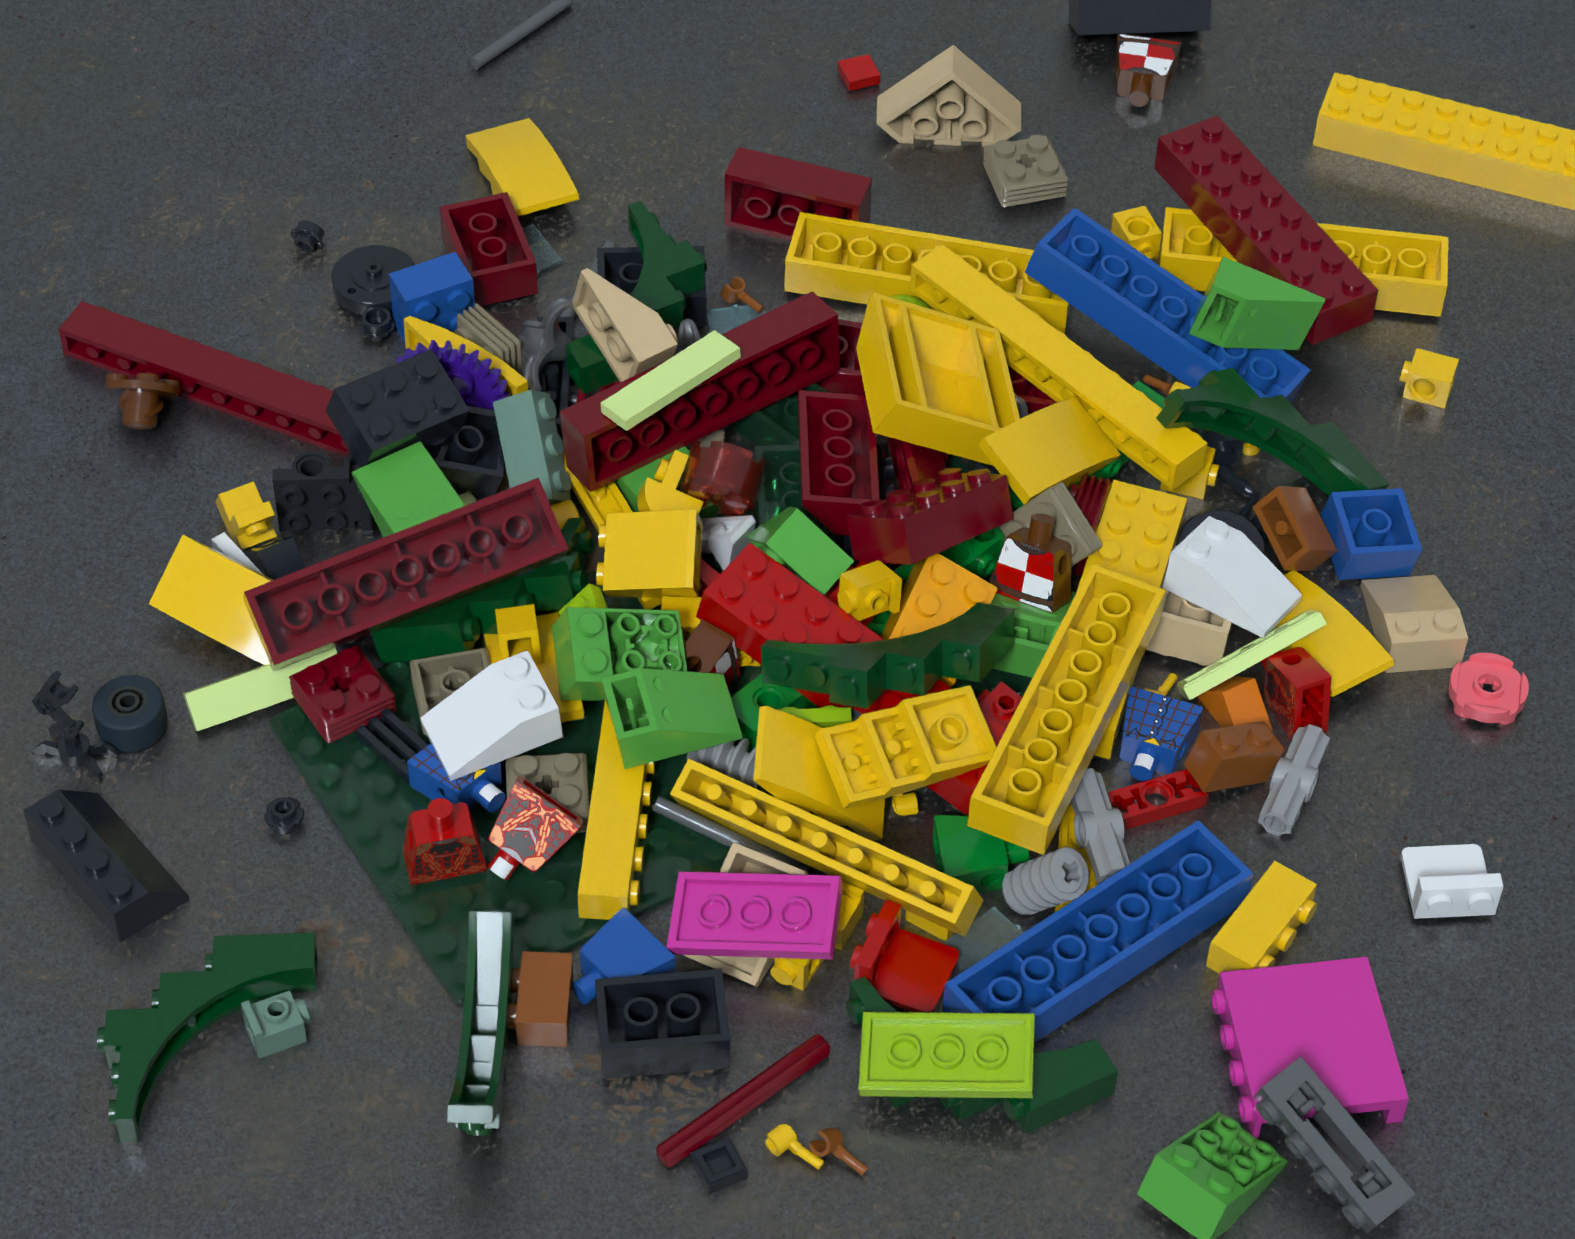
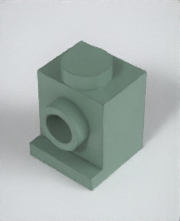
(275, 1023)

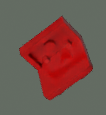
(901, 964)

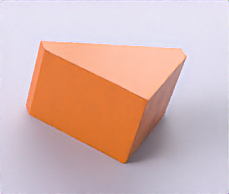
(1235, 702)

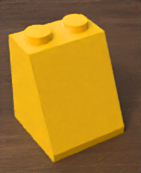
(651, 554)

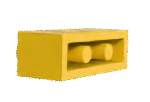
(1264, 921)

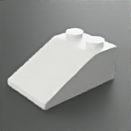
(1230, 578)
(493, 717)

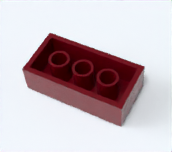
(770, 191)
(929, 516)

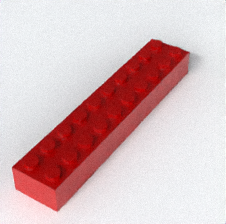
(765, 601)

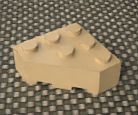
(949, 104)

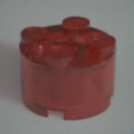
(723, 477)

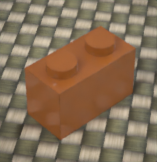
(1294, 528)
(1233, 756)
(543, 999)

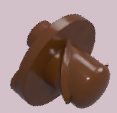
(141, 398)

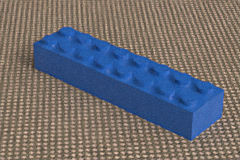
(1148, 307)
(1107, 933)

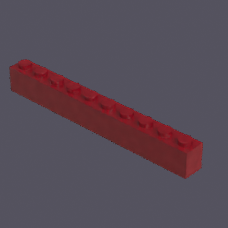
(204, 374)

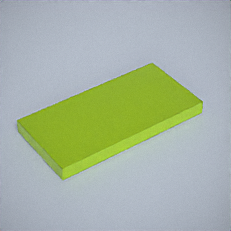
(947, 1055)

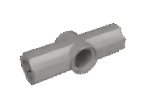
(1294, 780)
(1099, 827)

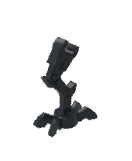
(73, 746)

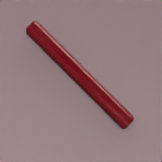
(742, 1100)

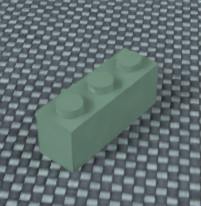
(532, 443)

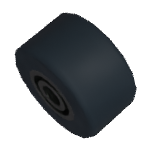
(130, 713)

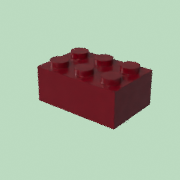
(490, 247)

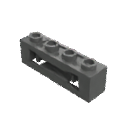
(1290, 1098)

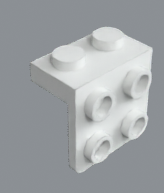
(1450, 881)

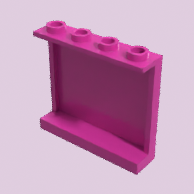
(1315, 1012)

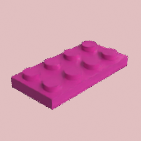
(755, 915)

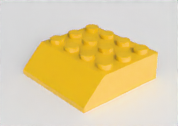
(933, 377)

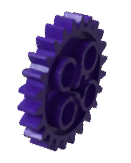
(470, 376)

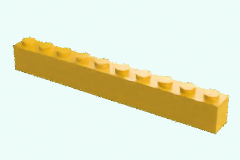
(1060, 366)

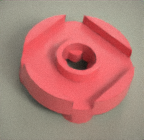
(1484, 706)

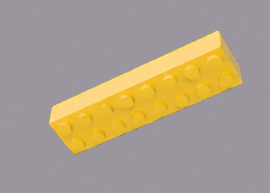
(1448, 140)
(858, 258)
(1402, 265)
(1136, 540)
(1066, 709)

